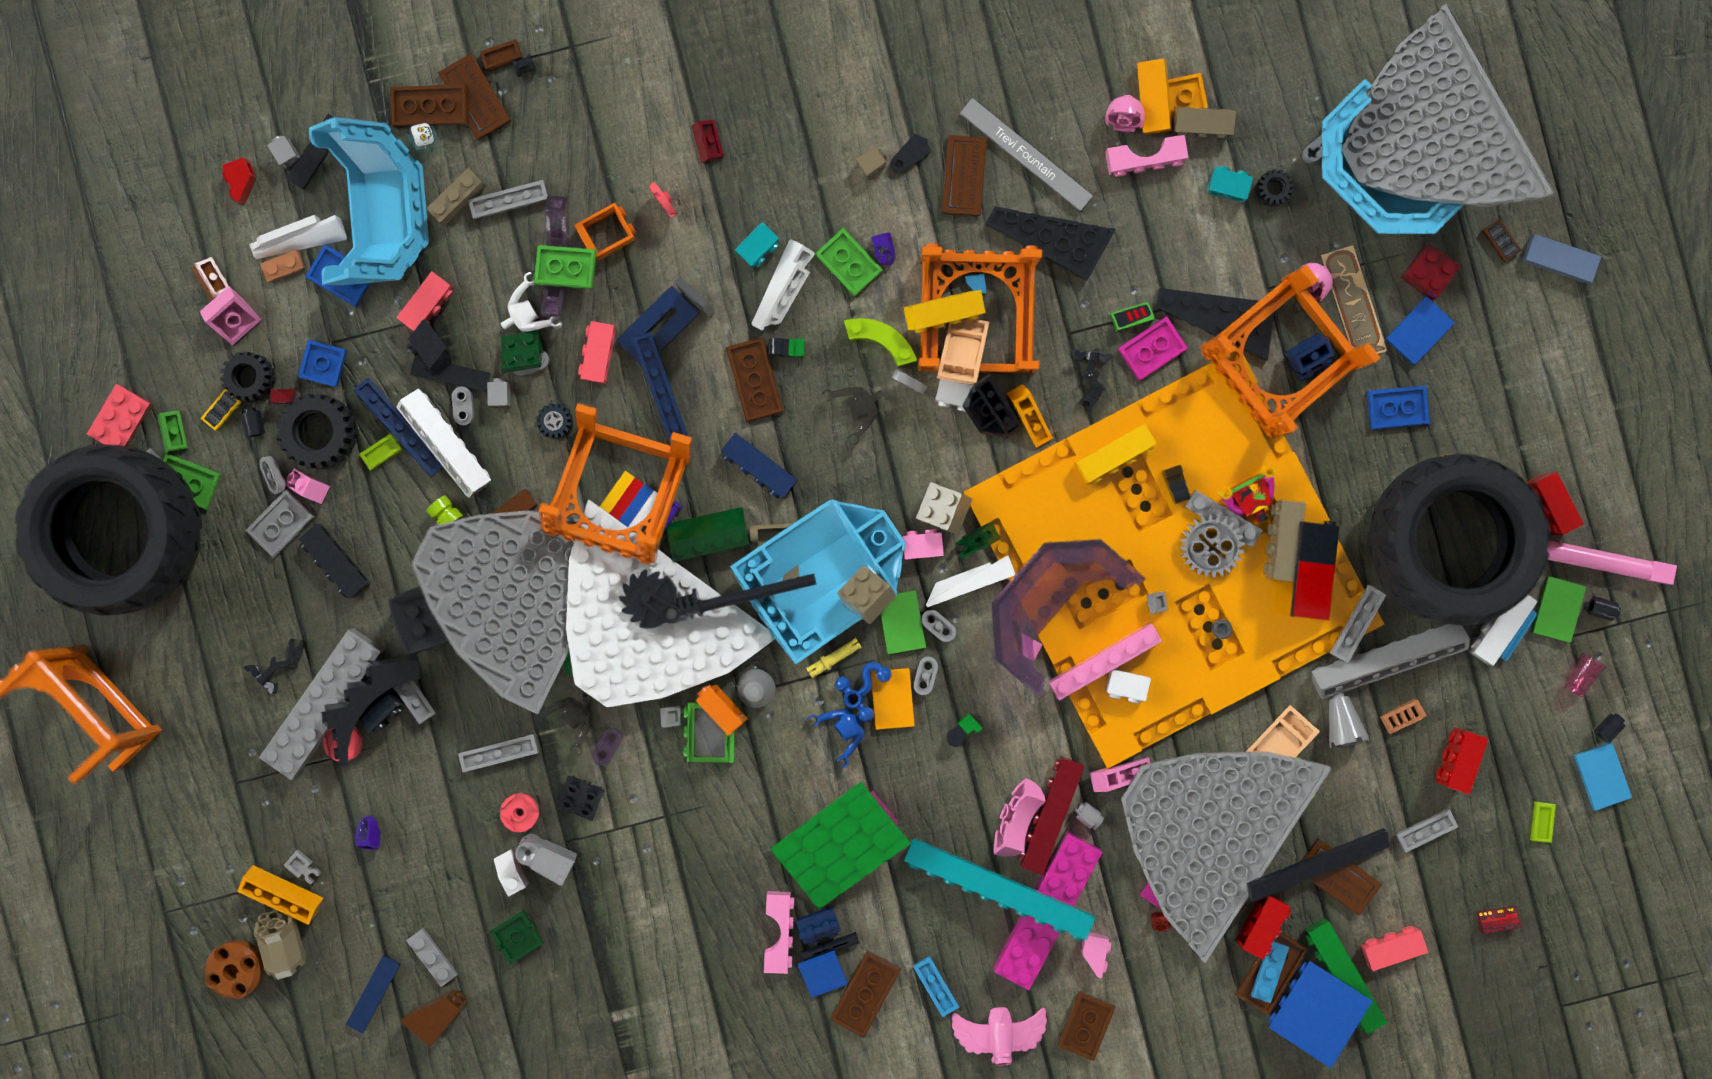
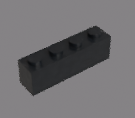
(334, 561)

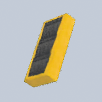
(220, 410)

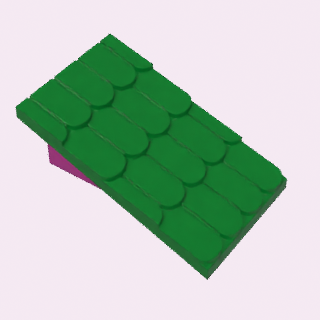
(841, 844)

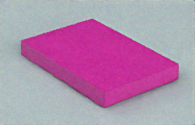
(1152, 348)

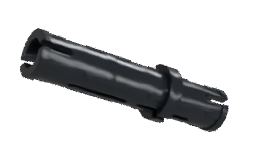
(837, 944)

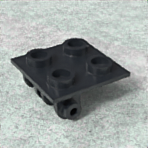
(580, 797)

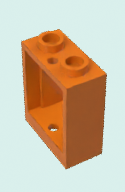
(613, 208)
(721, 709)

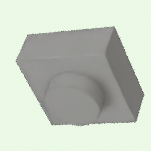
(1157, 602)
(670, 716)

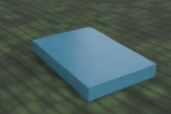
(1602, 776)

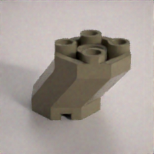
(279, 944)

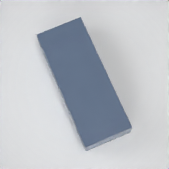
(1561, 259)

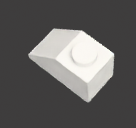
(510, 873)

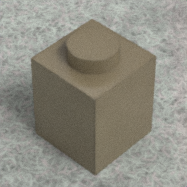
(871, 161)

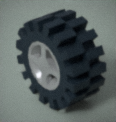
(548, 423)

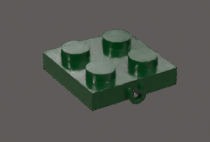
(521, 351)
(516, 937)

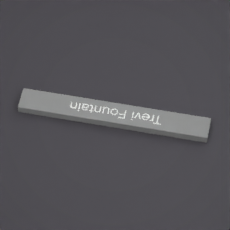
(1026, 154)

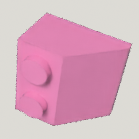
(230, 315)

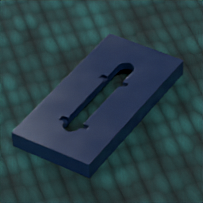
(668, 300)

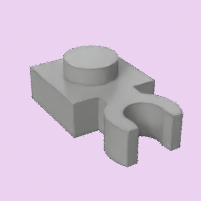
(300, 865)

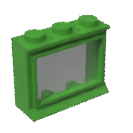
(705, 737)

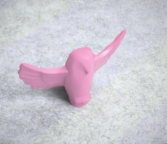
(1000, 1034)

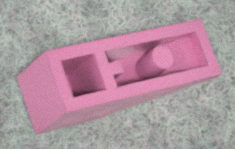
(1116, 776)

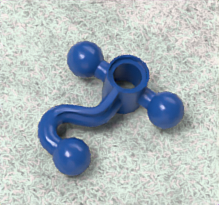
(843, 685)

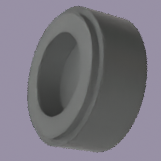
(1221, 629)

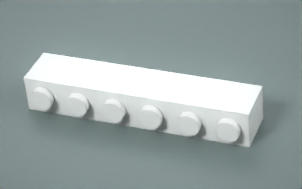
(443, 443)

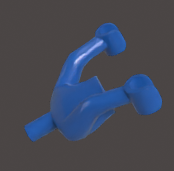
(848, 727)

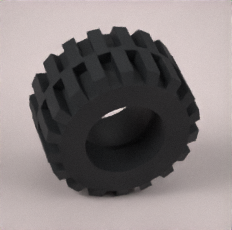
(232, 373)

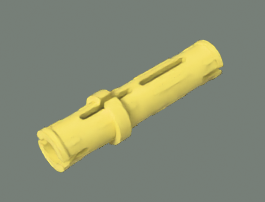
(833, 658)

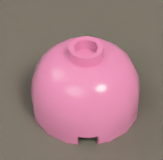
(1125, 114)
(1324, 285)

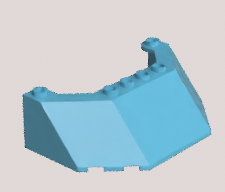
(383, 201)
(1381, 210)

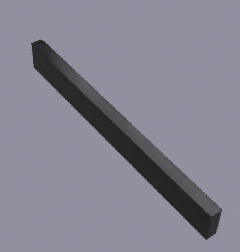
(1317, 865)

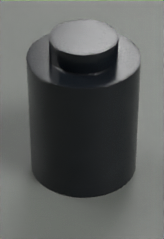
(252, 422)
(1603, 608)
(1610, 727)

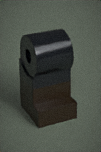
(1176, 484)

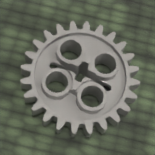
(1200, 558)

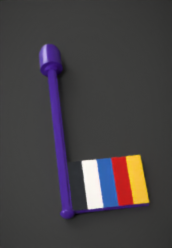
(632, 502)

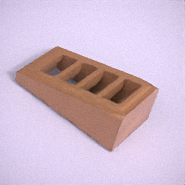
(1406, 722)

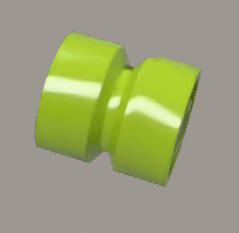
(442, 511)

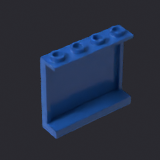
(1319, 1013)

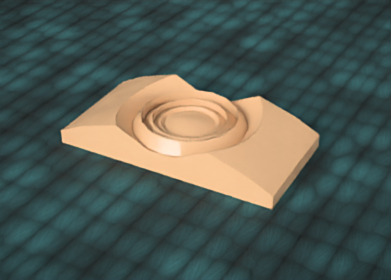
(963, 351)
(1286, 735)

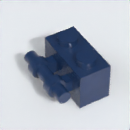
(1310, 356)
(818, 925)

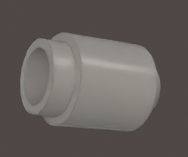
(1088, 815)

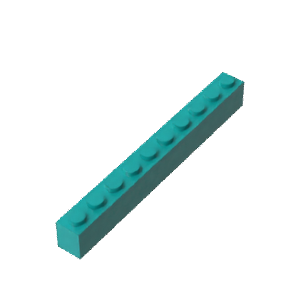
(1001, 889)

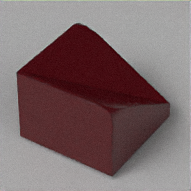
(282, 396)

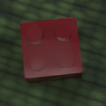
(1430, 271)

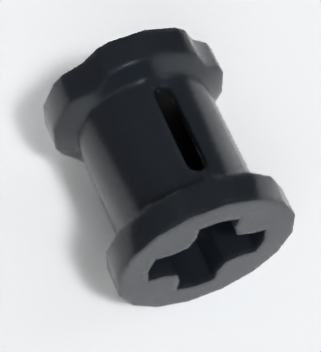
(523, 65)

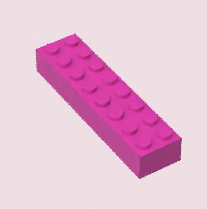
(1063, 880)

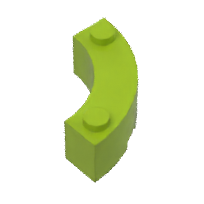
(883, 335)

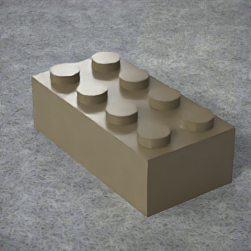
(1283, 539)

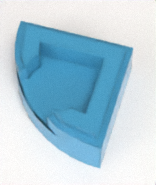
(976, 282)

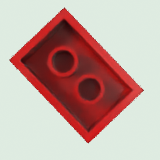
(1556, 503)
(1461, 760)
(1263, 926)

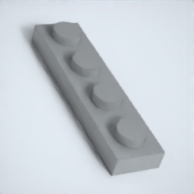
(508, 199)
(1204, 506)
(1357, 623)
(498, 753)

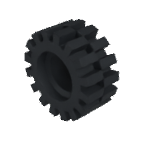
(1285, 182)

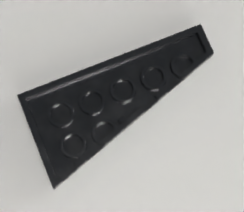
(1062, 241)
(1215, 314)

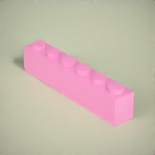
(1104, 661)

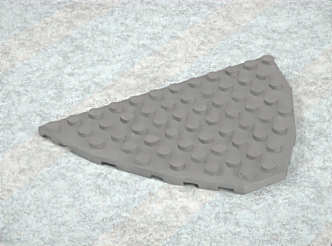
(1440, 127)
(1212, 827)

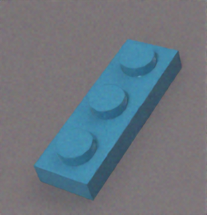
(1269, 973)
(936, 986)

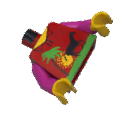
(1251, 495)

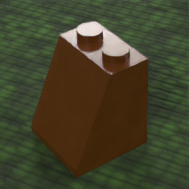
(434, 1016)

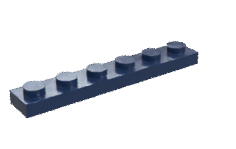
(659, 385)
(397, 426)

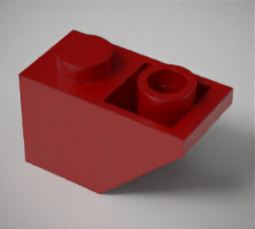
(240, 179)

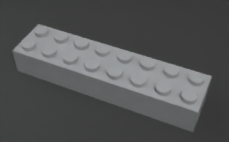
(303, 727)

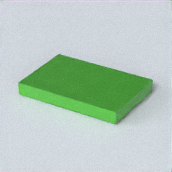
(849, 262)
(565, 267)
(200, 479)
(1558, 609)
(903, 624)

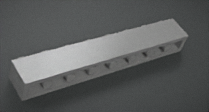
(1390, 660)

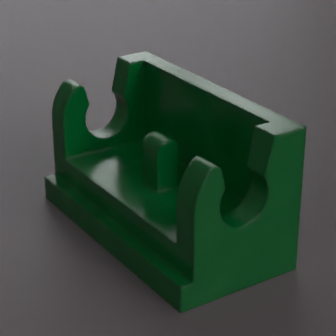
(978, 539)

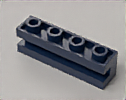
(759, 465)

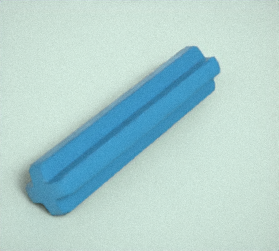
(1518, 636)

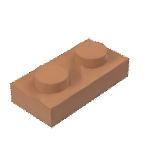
(282, 266)

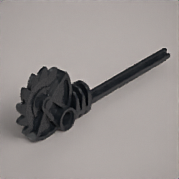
(652, 597)

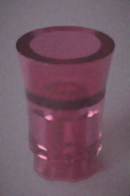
(1584, 675)

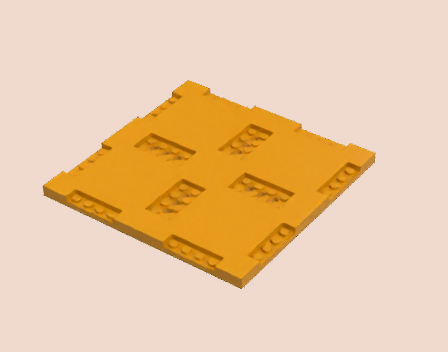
(1217, 445)

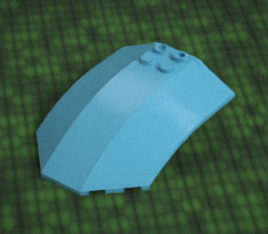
(833, 546)

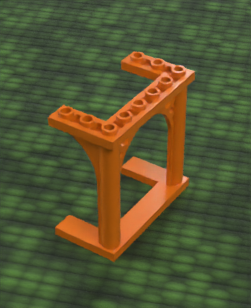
(1025, 263)
(1282, 420)
(554, 516)
(48, 671)

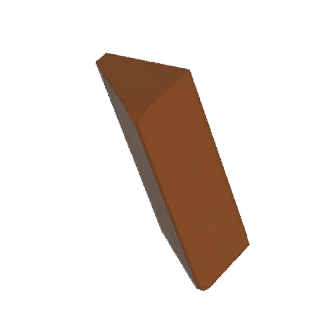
(210, 277)

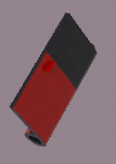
(1315, 570)

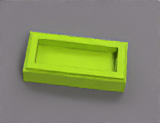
(380, 451)
(1543, 822)

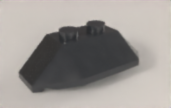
(990, 409)

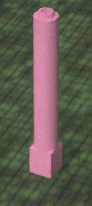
(1612, 563)

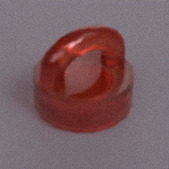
(1159, 922)

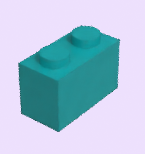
(1229, 184)
(758, 245)

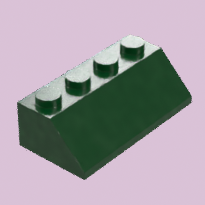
(708, 534)

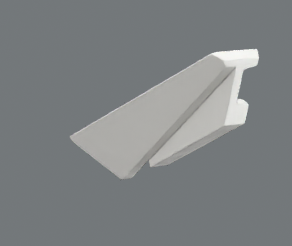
(298, 236)
(784, 285)
(971, 580)

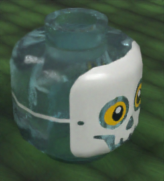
(421, 136)

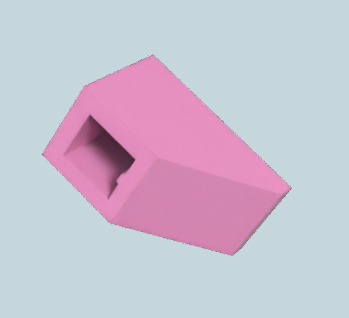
(307, 486)
(1095, 951)

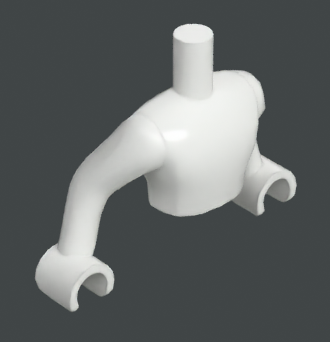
(523, 314)

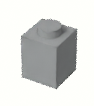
(283, 151)
(498, 393)

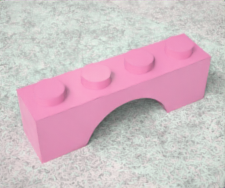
(1123, 160)
(777, 957)

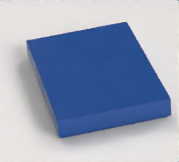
(350, 293)
(1419, 330)
(1398, 407)

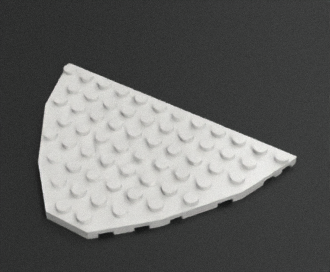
(635, 664)

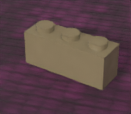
(1203, 121)
(456, 197)

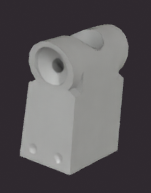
(545, 857)

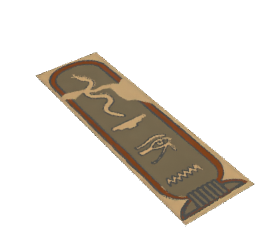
(1353, 299)

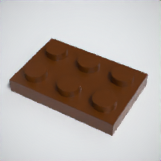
(1086, 1025)

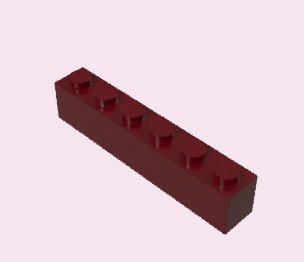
(1051, 815)

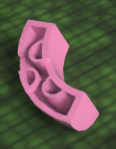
(1017, 817)

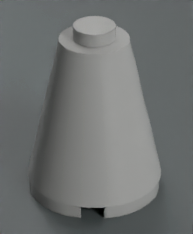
(756, 688)
(1344, 723)

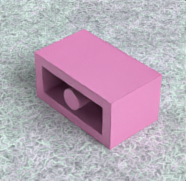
(923, 544)

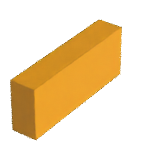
(1155, 96)

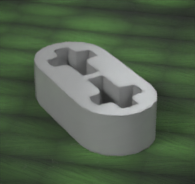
(1315, 144)
(909, 382)

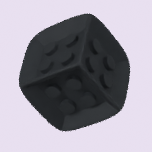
(415, 622)

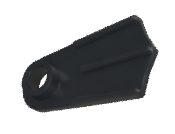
(910, 153)

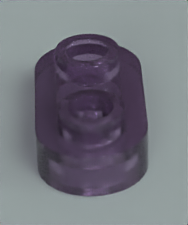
(608, 746)

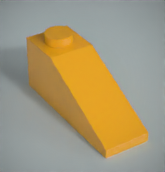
(1029, 415)

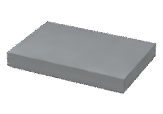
(280, 523)

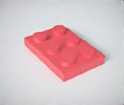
(119, 417)

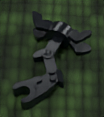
(1092, 396)
(263, 678)

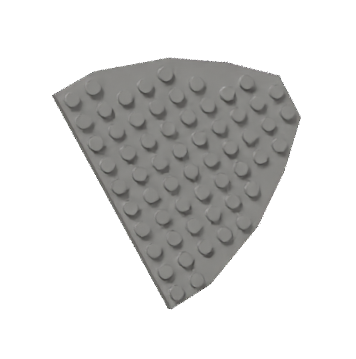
(500, 599)

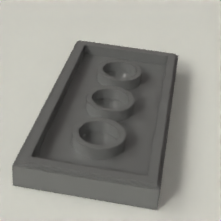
(694, 297)

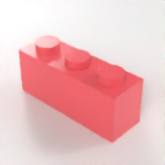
(426, 301)
(597, 352)
(1394, 948)

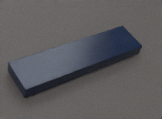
(373, 994)

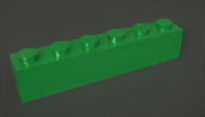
(1338, 963)

